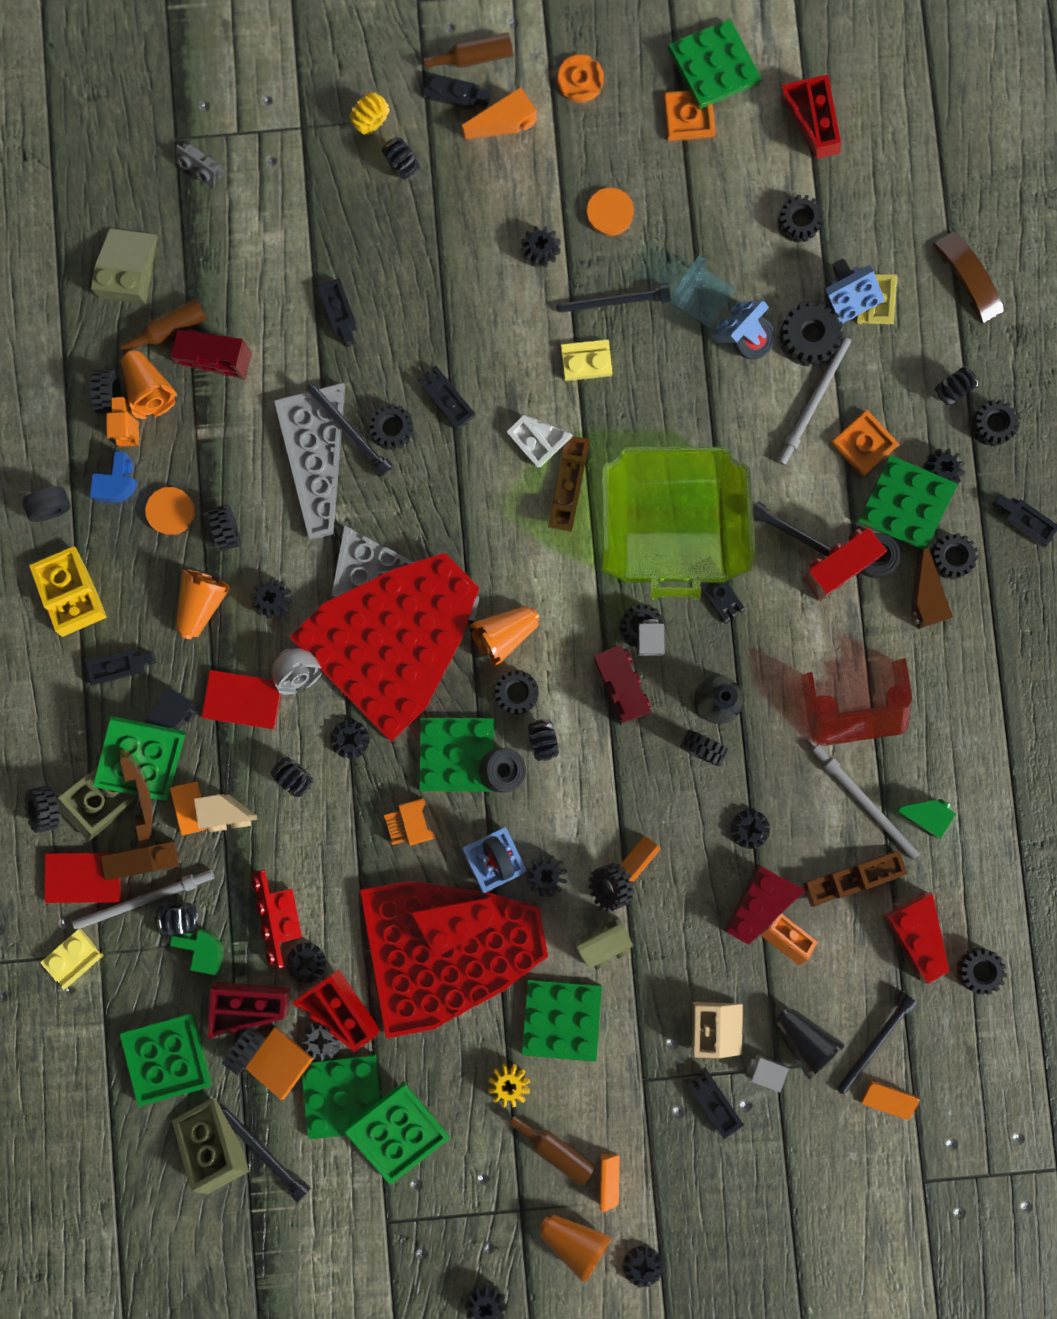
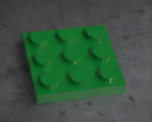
(714, 64)
(907, 502)
(153, 748)
(453, 752)
(562, 1020)
(166, 1059)
(338, 1093)
(397, 1133)

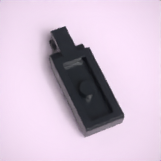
(454, 92)
(338, 310)
(1026, 519)
(118, 666)

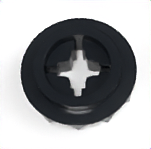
(361, 739)
(745, 818)
(306, 951)
(635, 1257)

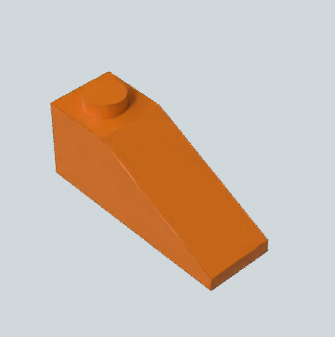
(504, 117)

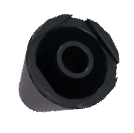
(709, 700)
(807, 1041)

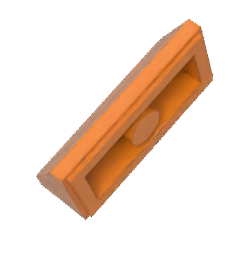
(184, 804)
(640, 857)
(790, 939)
(889, 1100)
(608, 1181)

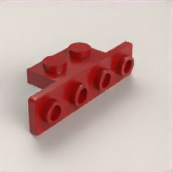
(277, 916)

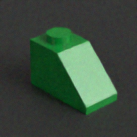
(928, 815)

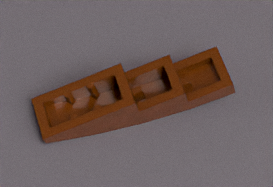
(855, 878)

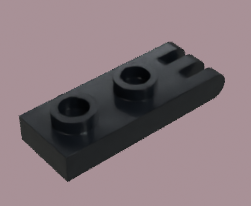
(447, 398)
(722, 599)
(715, 1104)

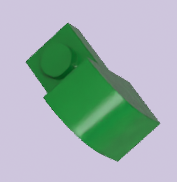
(206, 947)

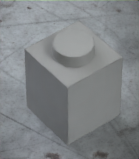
(650, 638)
(767, 1072)

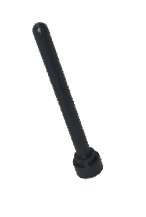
(659, 293)
(380, 465)
(761, 514)
(904, 1005)
(297, 1188)

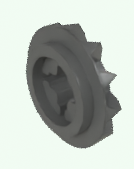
(313, 1049)

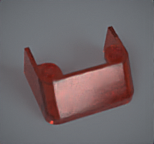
(831, 727)

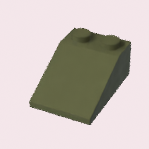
(125, 266)
(91, 807)
(604, 943)
(209, 1148)

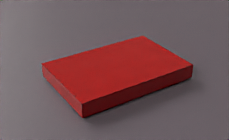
(241, 700)
(79, 879)

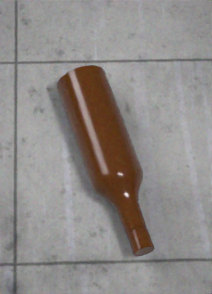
(474, 52)
(167, 325)
(556, 1152)

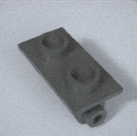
(190, 159)

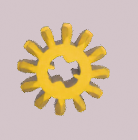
(369, 113)
(504, 1092)

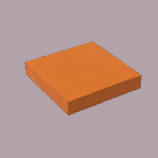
(685, 119)
(864, 443)
(279, 1063)

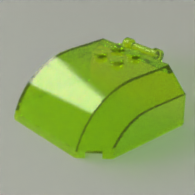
(677, 518)

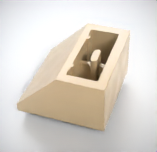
(222, 810)
(716, 1029)

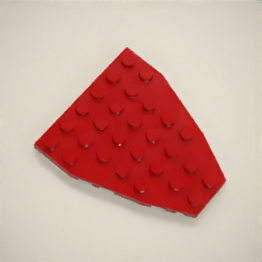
(392, 638)
(426, 990)

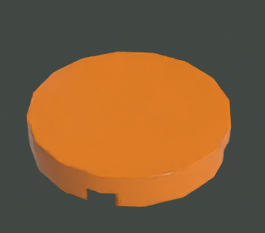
(580, 78)
(610, 211)
(170, 511)

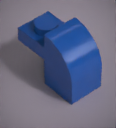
(117, 486)

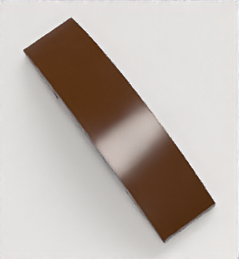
(971, 275)
(569, 484)
(133, 771)

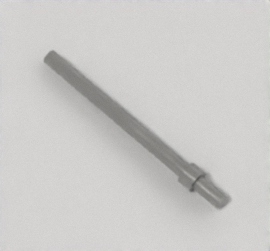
(793, 440)
(831, 765)
(187, 883)

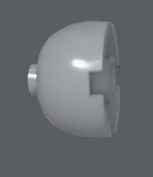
(294, 669)

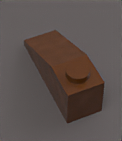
(928, 597)
(140, 861)

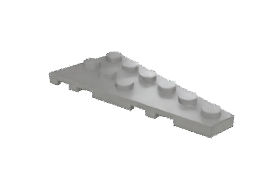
(314, 455)
(364, 560)

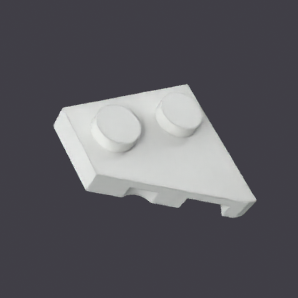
(538, 439)

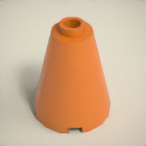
(145, 386)
(197, 602)
(504, 632)
(574, 1244)

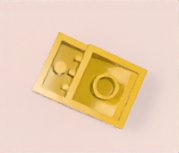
(67, 591)

